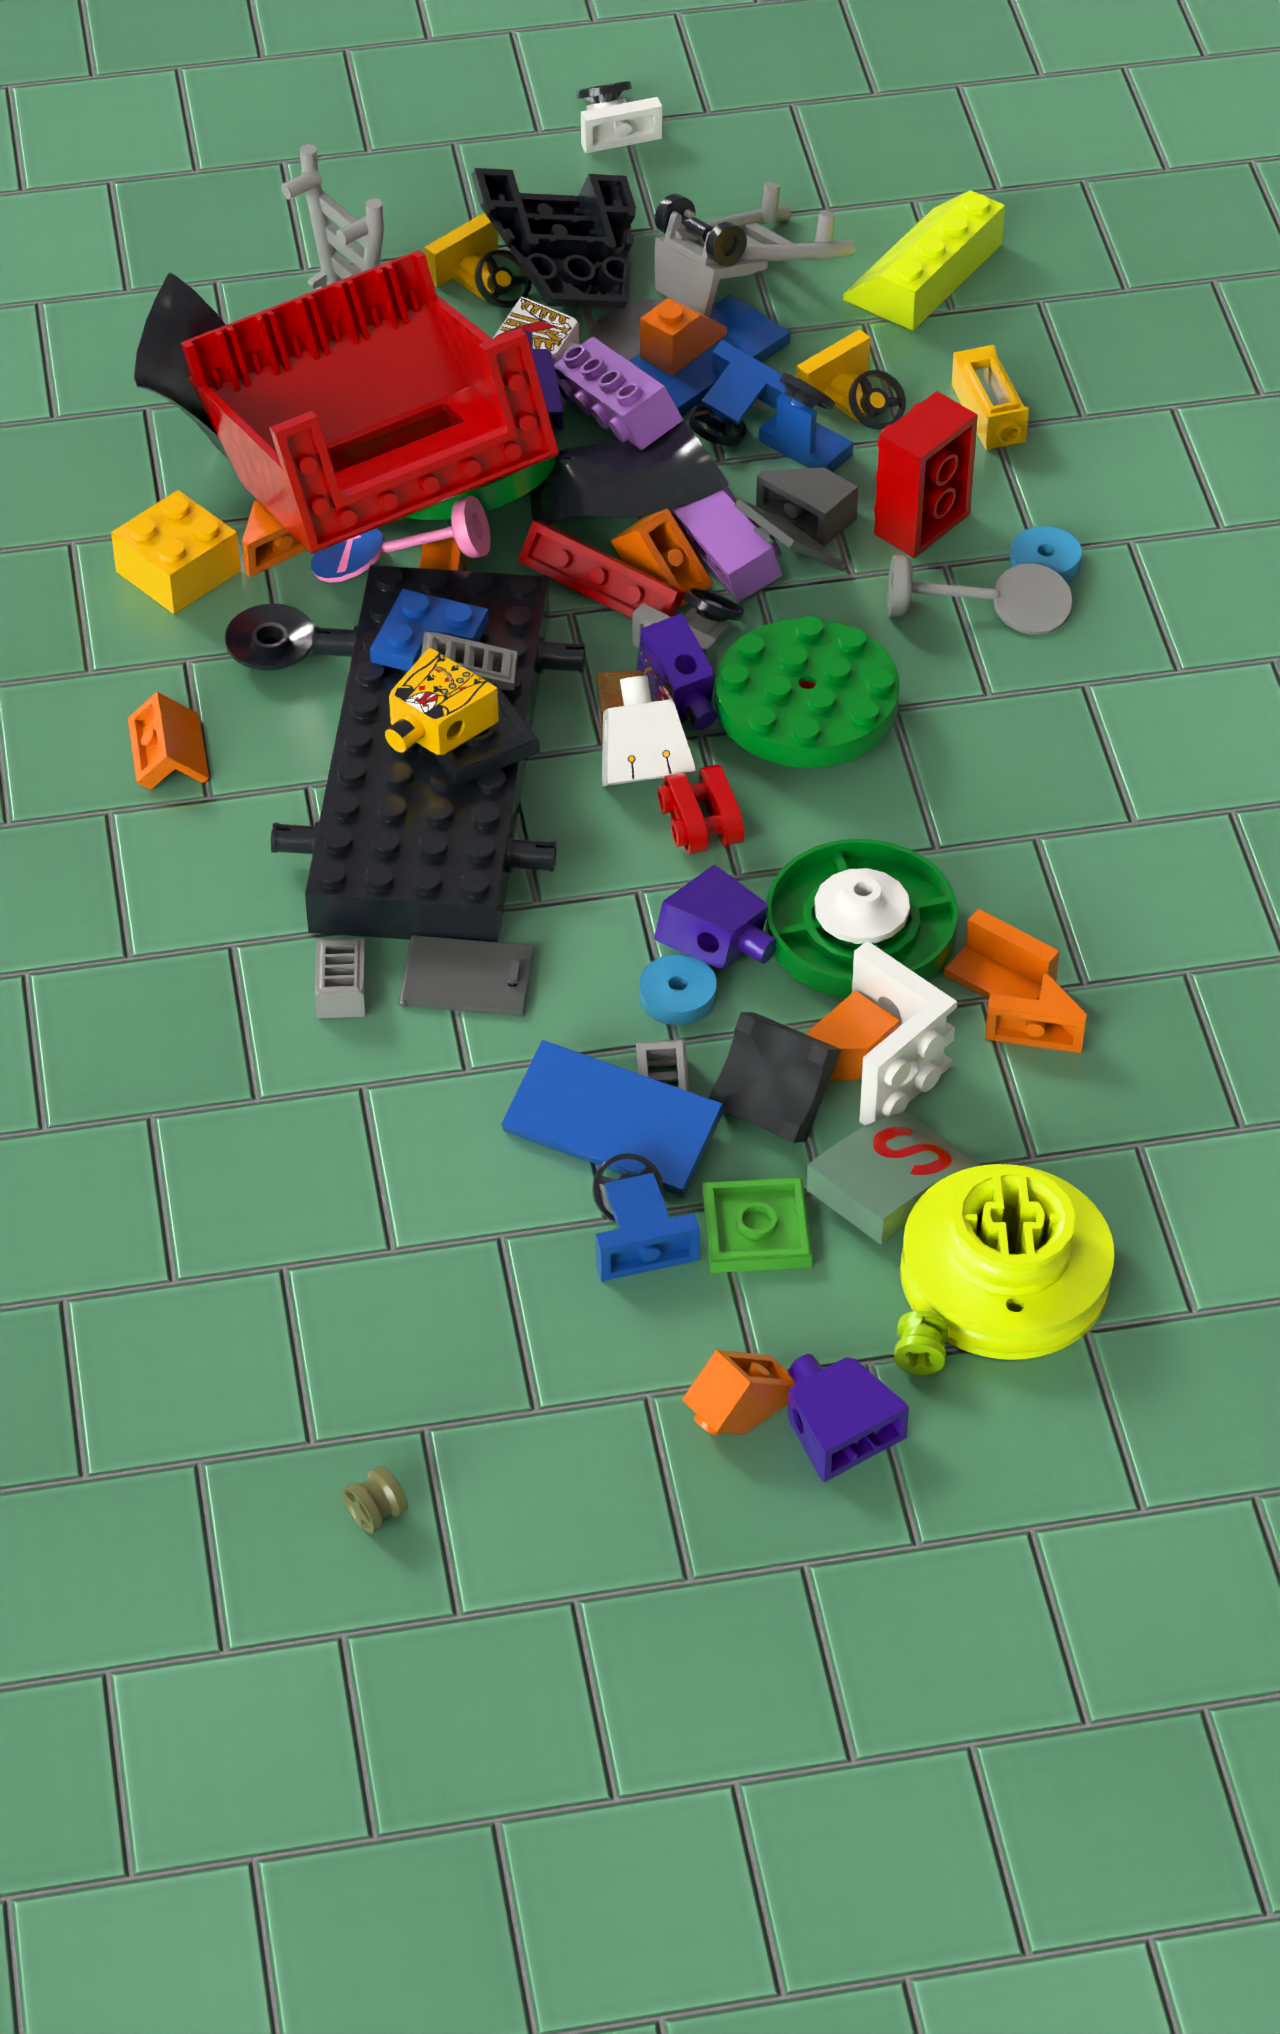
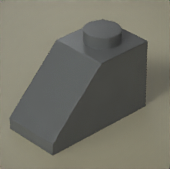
(810, 499)

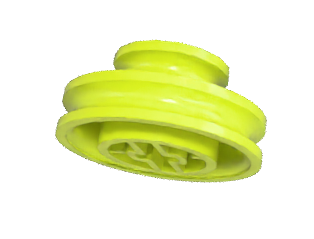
(1000, 1301)

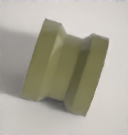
(375, 1499)

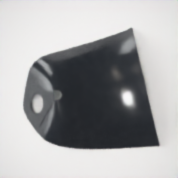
(160, 359)
(629, 482)

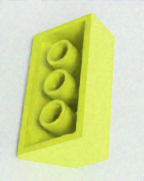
(931, 260)

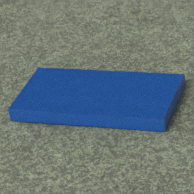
(745, 330)
(611, 1111)

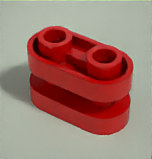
(687, 823)

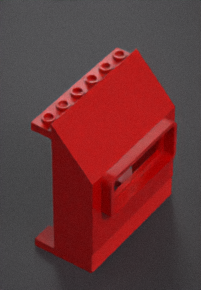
(360, 376)

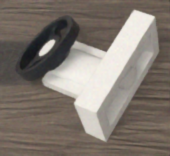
(615, 122)

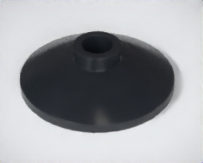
(269, 637)

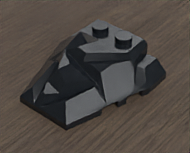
(565, 243)

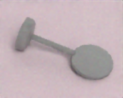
(1025, 596)

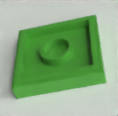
(756, 1225)

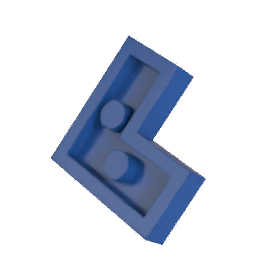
(414, 613)

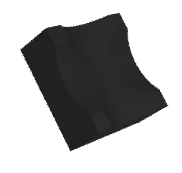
(775, 1076)

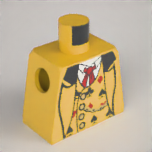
(439, 705)

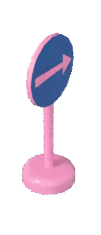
(357, 554)

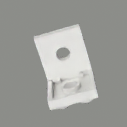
(914, 1053)

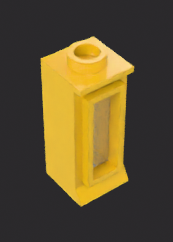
(987, 391)

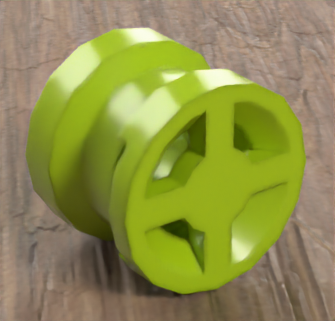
(921, 1342)

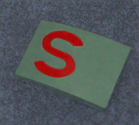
(883, 1172)

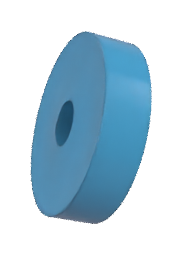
(1049, 548)
(677, 1006)

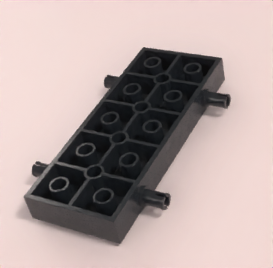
(395, 834)

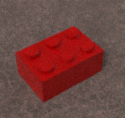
(925, 473)

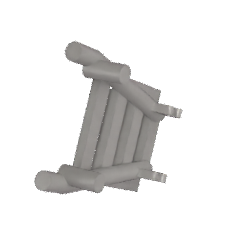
(328, 238)

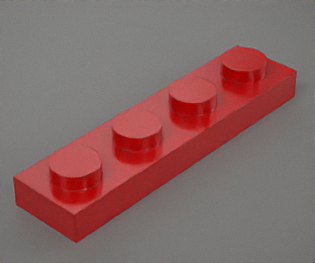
(595, 572)

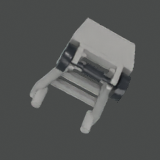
(693, 272)

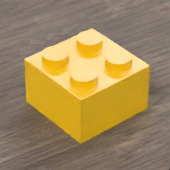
(176, 551)

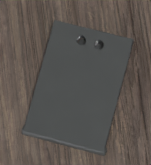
(789, 534)
(466, 975)

